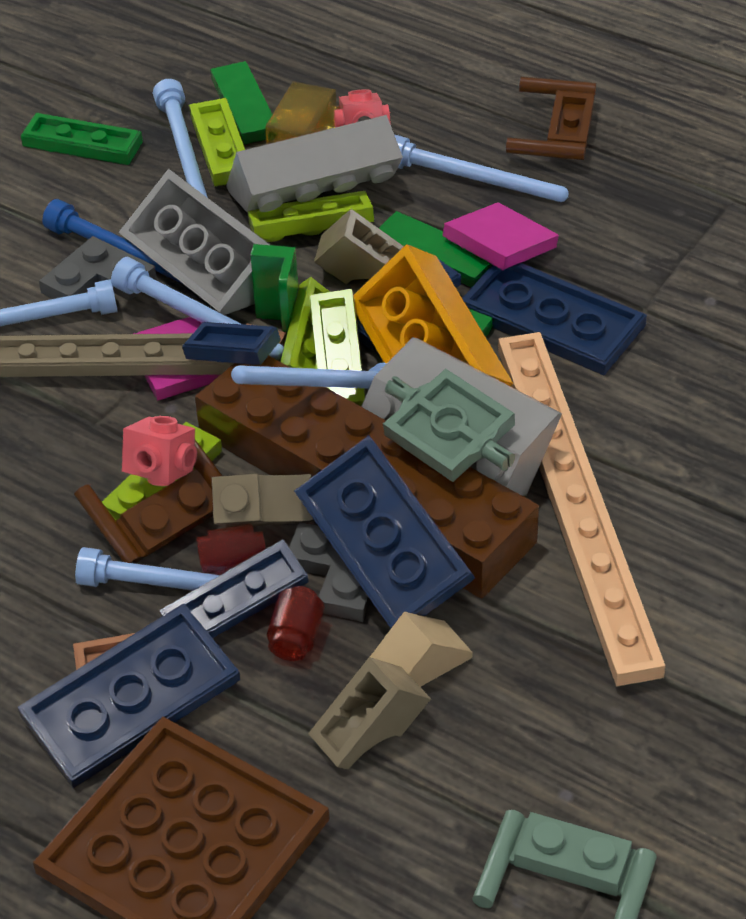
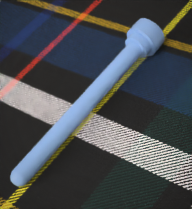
(170, 99)
(412, 155)
(133, 278)
(97, 299)
(304, 376)
(96, 568)

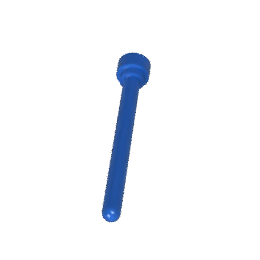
(62, 218)

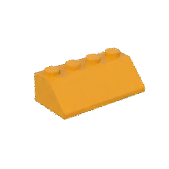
(420, 301)

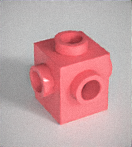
(359, 104)
(158, 450)

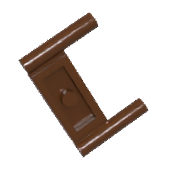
(569, 119)
(158, 517)

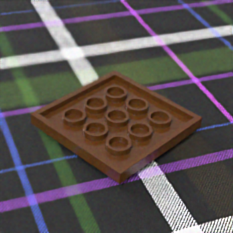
(181, 834)

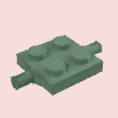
(449, 424)

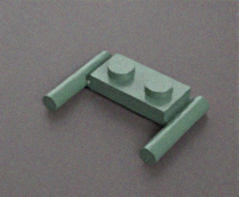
(569, 855)

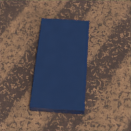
(570, 318)
(383, 533)
(125, 691)

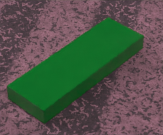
(244, 98)
(82, 138)
(430, 239)

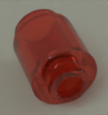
(228, 547)
(295, 623)

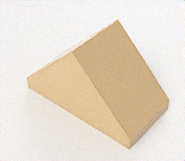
(422, 647)

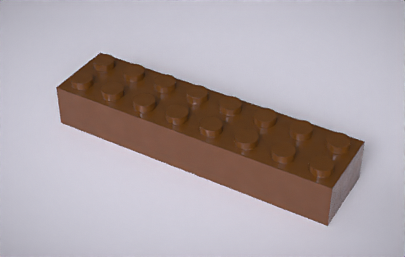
(310, 427)

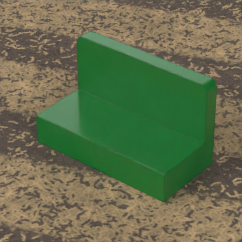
(274, 282)

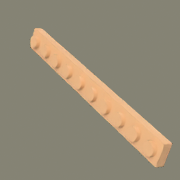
(586, 522)

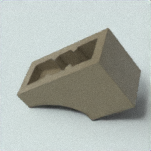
(354, 248)
(258, 500)
(371, 708)

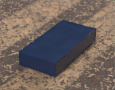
(231, 343)

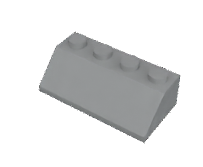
(314, 164)
(195, 243)
(534, 421)

